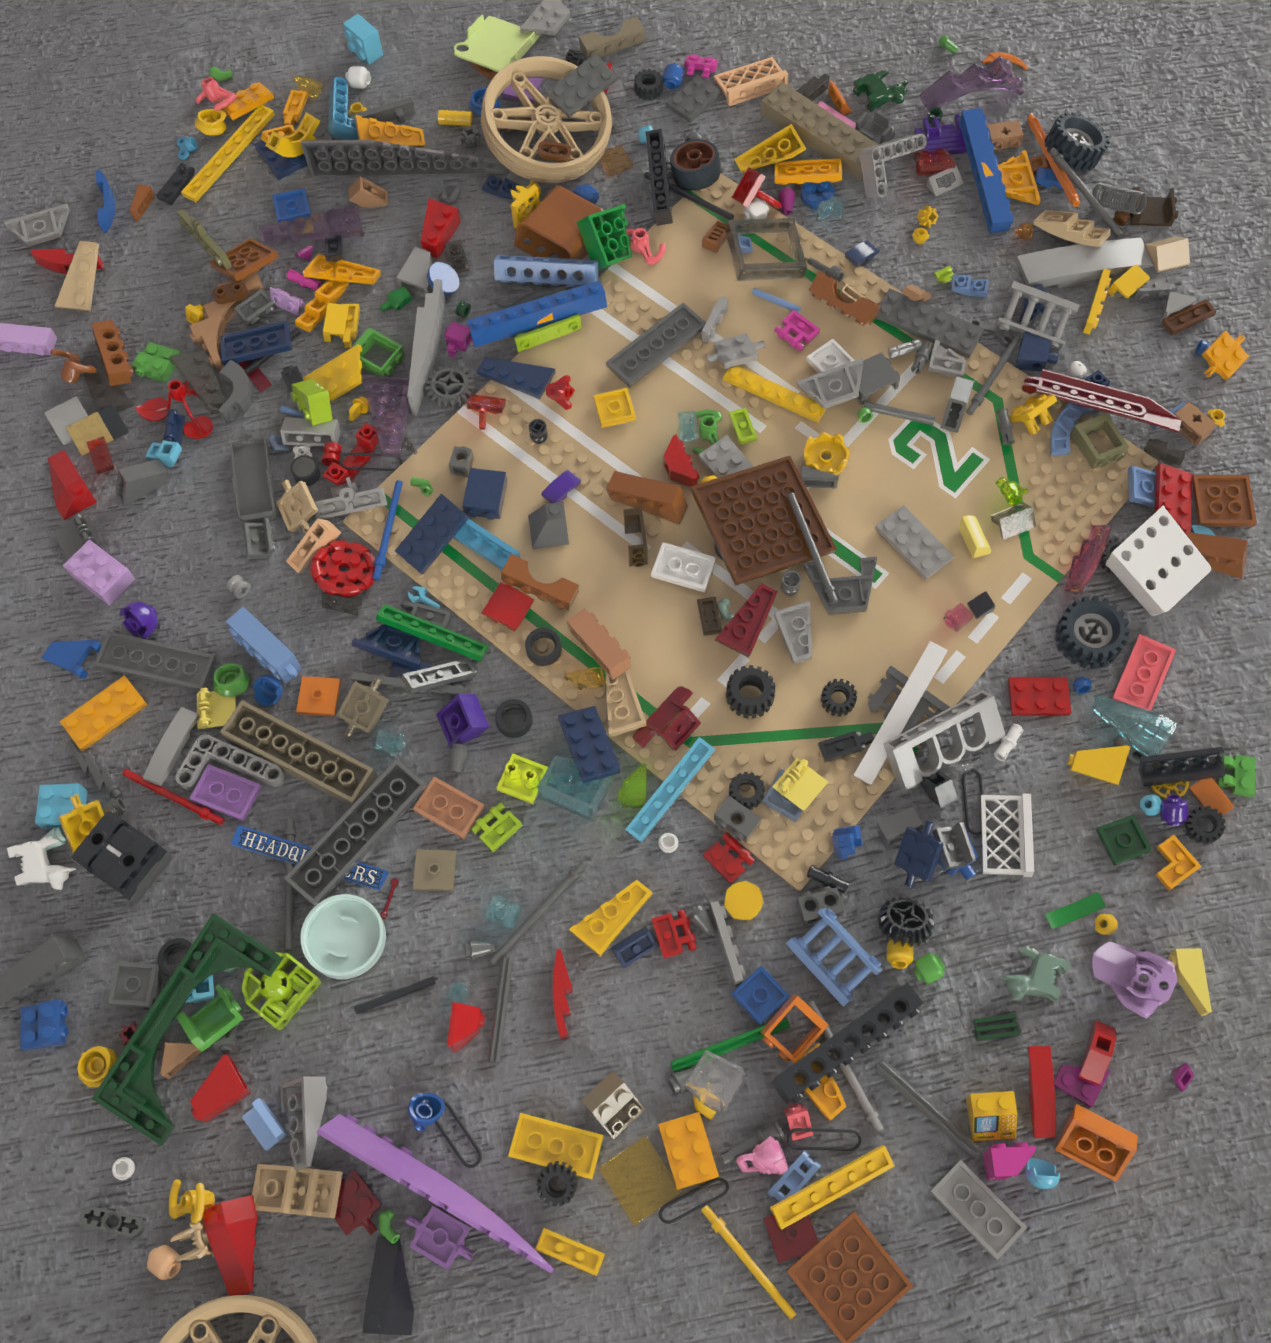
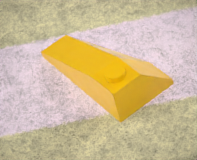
(774, 149)

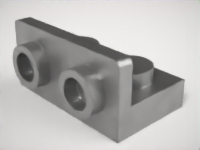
(1152, 290)

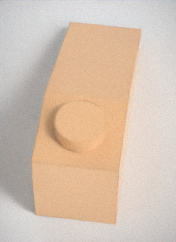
(319, 535)

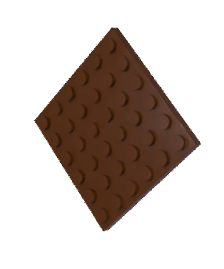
(756, 522)

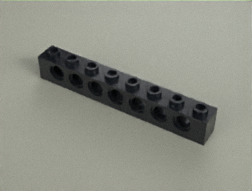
(785, 1083)

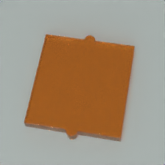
(615, 160)

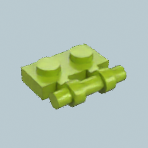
(500, 831)

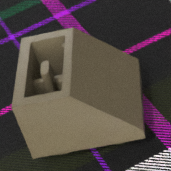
(613, 1104)

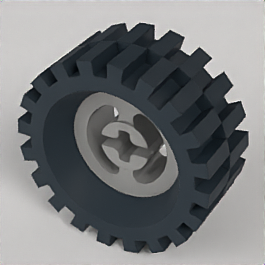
(1077, 140)
(1078, 623)

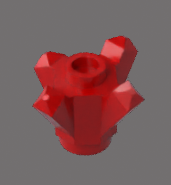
(561, 392)

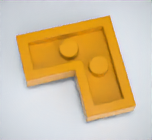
(1181, 863)

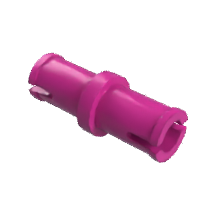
(303, 281)

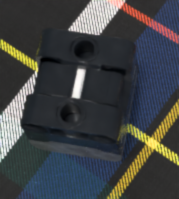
(121, 857)

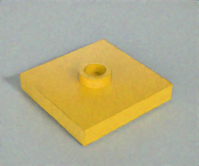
(614, 407)

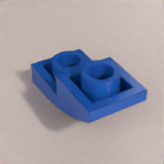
(1047, 178)

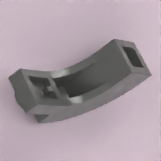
(242, 393)

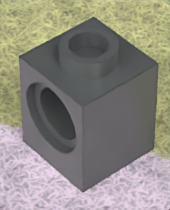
(461, 467)

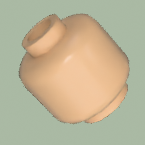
(162, 1262)

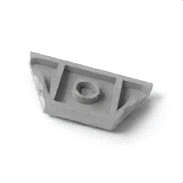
(547, 18)
(40, 225)
(834, 384)

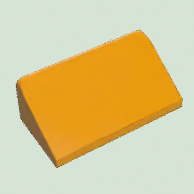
(283, 131)

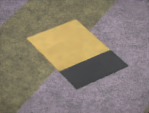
(99, 424)

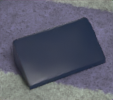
(634, 947)

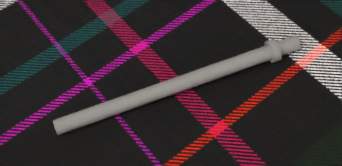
(872, 1116)

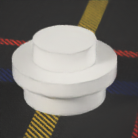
(668, 842)
(123, 1168)

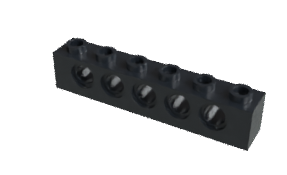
(659, 177)

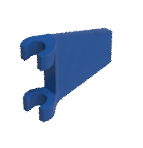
(71, 655)

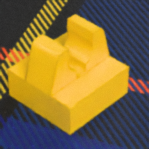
(194, 313)

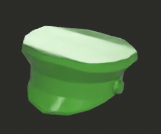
(230, 680)

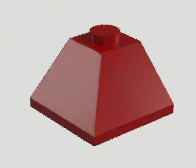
(464, 1025)

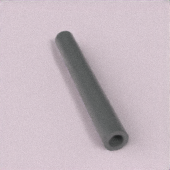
(900, 413)

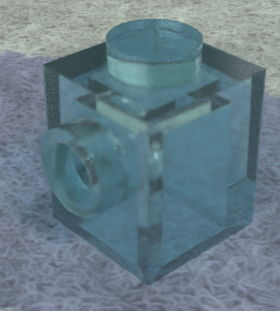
(687, 425)

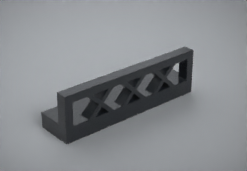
(1181, 768)

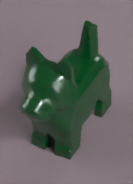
(877, 91)

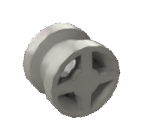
(238, 586)

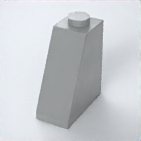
(414, 272)

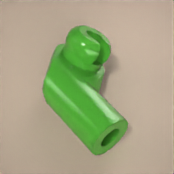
(944, 42)
(423, 484)

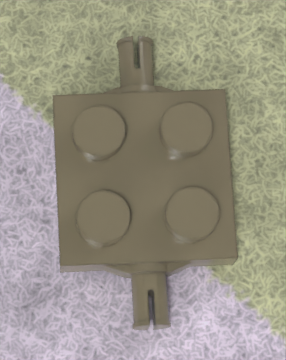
(362, 707)

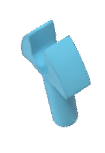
(422, 598)

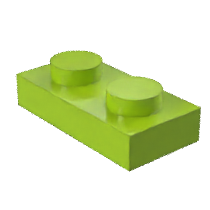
(742, 426)

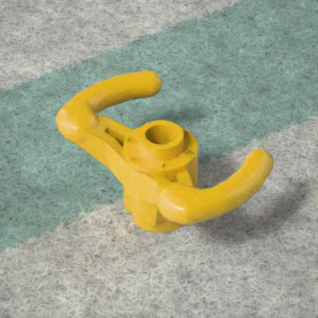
(191, 1202)

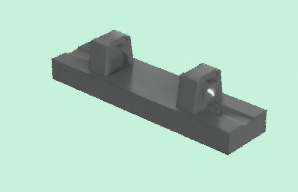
(387, 112)
(438, 675)

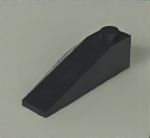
(389, 1299)

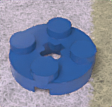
(809, 188)

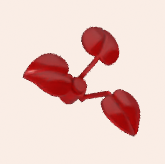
(157, 409)

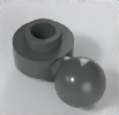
(1124, 741)

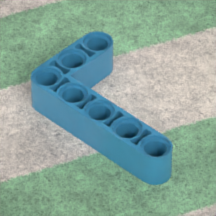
(338, 123)

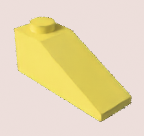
(1192, 977)

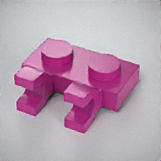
(705, 64)

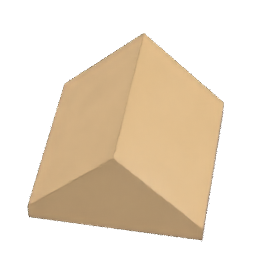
(1169, 253)

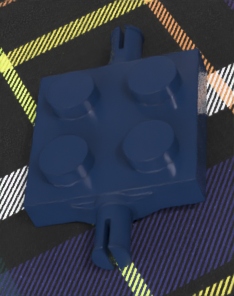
(918, 853)

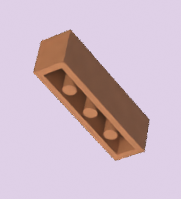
(599, 643)

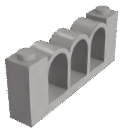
(987, 730)

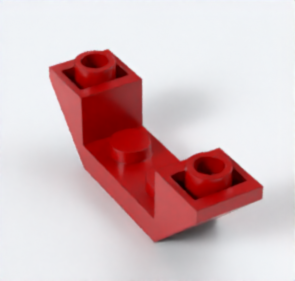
(366, 443)

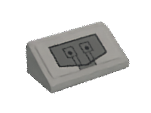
(944, 181)

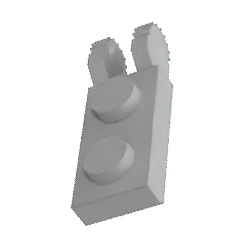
(715, 318)

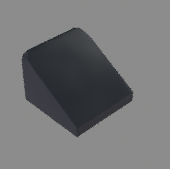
(981, 605)

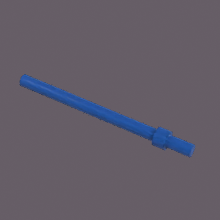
(380, 560)

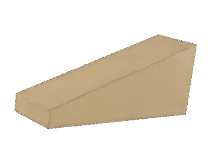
(849, 294)

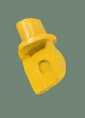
(359, 407)

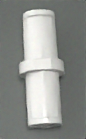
(1008, 742)

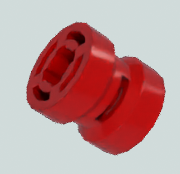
(332, 452)

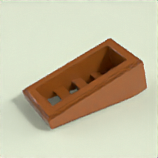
(141, 201)
(712, 245)

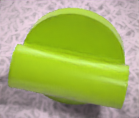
(944, 275)

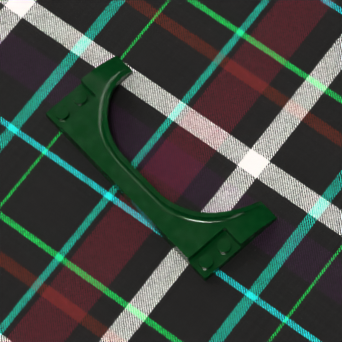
(130, 1084)

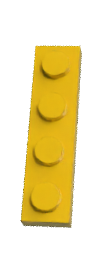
(1096, 306)

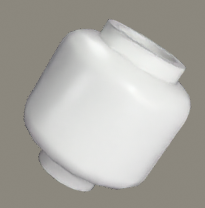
(358, 77)
(757, 210)

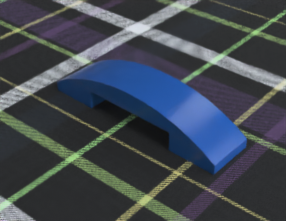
(106, 214)

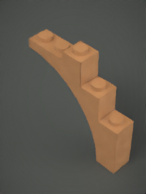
(217, 317)

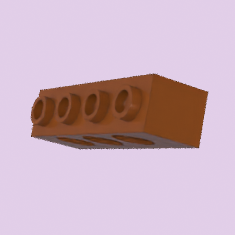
(112, 353)

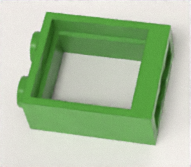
(367, 341)

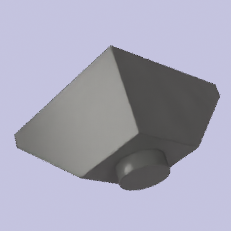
(548, 526)

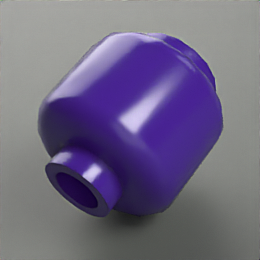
(1174, 810)

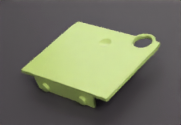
(495, 43)

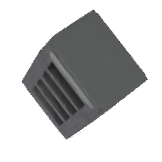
(818, 479)

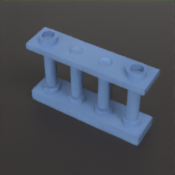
(814, 960)

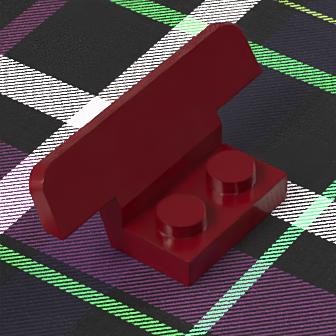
(670, 721)

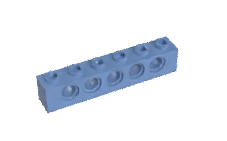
(503, 263)

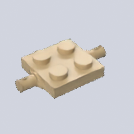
(296, 506)

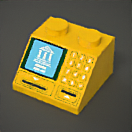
(992, 1116)

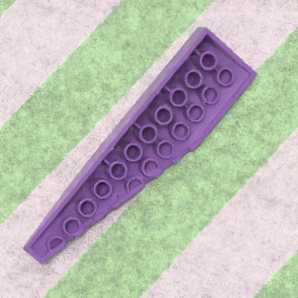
(424, 1181)

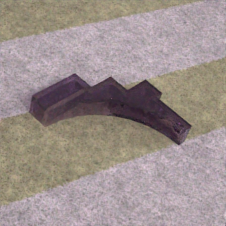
(975, 78)

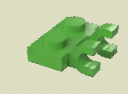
(1242, 776)

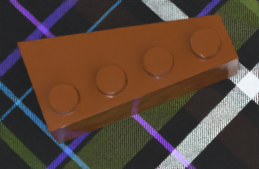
(652, 495)

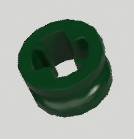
(934, 111)
(463, 309)

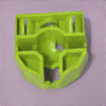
(277, 994)

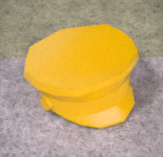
(211, 122)
(743, 900)
(95, 1065)

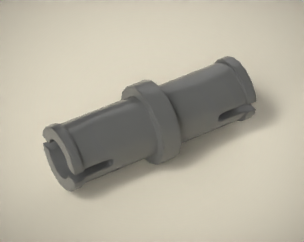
(922, 357)
(1005, 426)

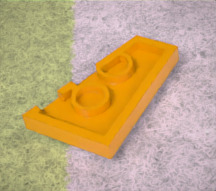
(827, 1095)

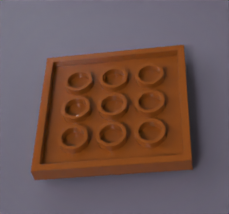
(849, 1278)

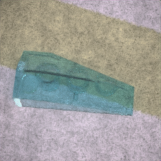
(1143, 727)

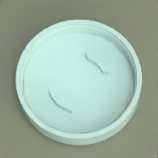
(343, 936)

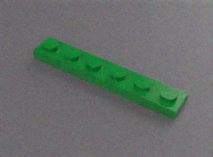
(432, 632)

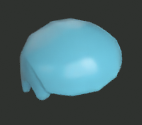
(1042, 1173)

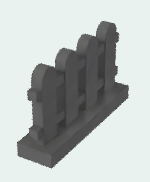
(888, 685)

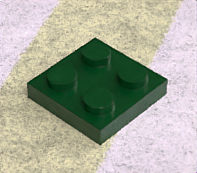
(1123, 840)

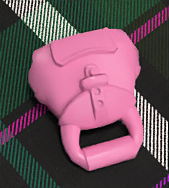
(766, 1158)

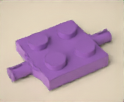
(440, 1237)

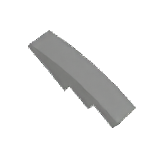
(169, 749)

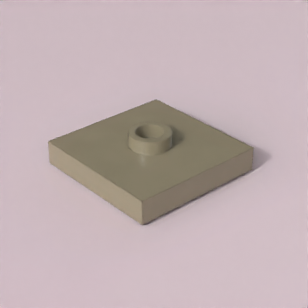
(435, 870)

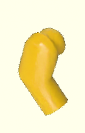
(707, 1112)

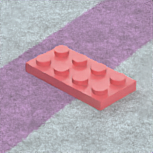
(1144, 673)

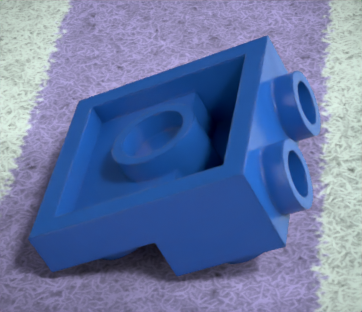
(43, 1025)

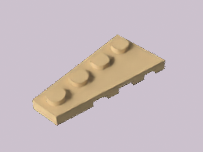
(79, 281)

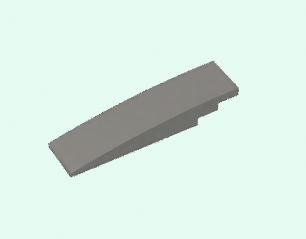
(1082, 262)
(425, 344)

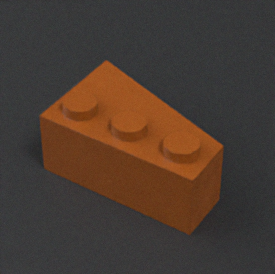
(1222, 553)

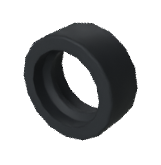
(538, 634)
(513, 704)
(165, 951)

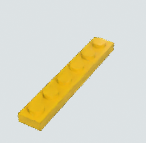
(774, 393)
(832, 1186)

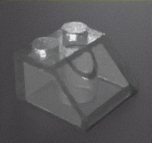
(715, 1082)

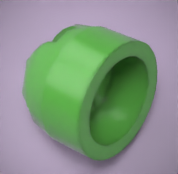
(864, 419)

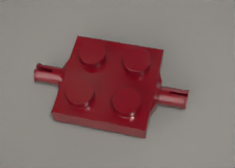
(356, 1204)

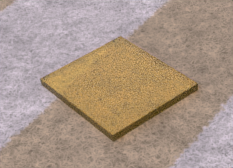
(640, 1180)

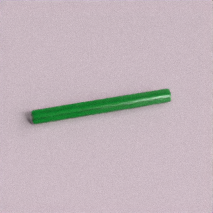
(726, 1045)

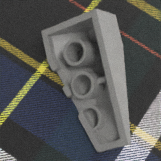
(304, 1105)

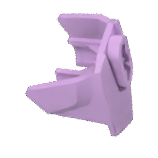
(1121, 970)

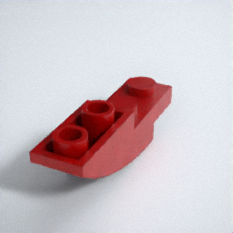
(57, 259)

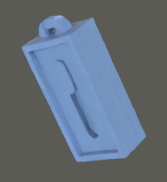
(263, 645)

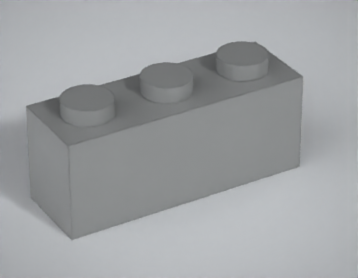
(301, 432)

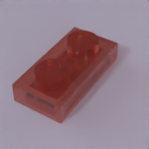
(100, 455)

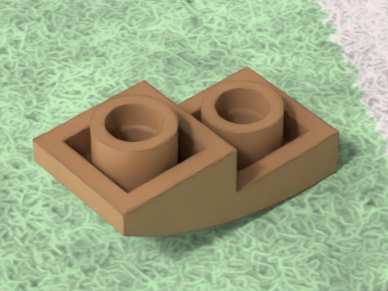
(916, 294)

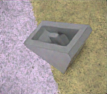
(1175, 303)

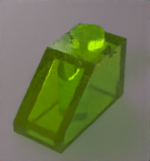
(634, 789)

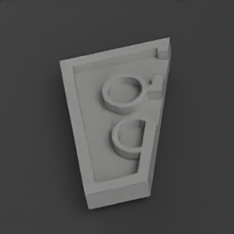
(796, 631)

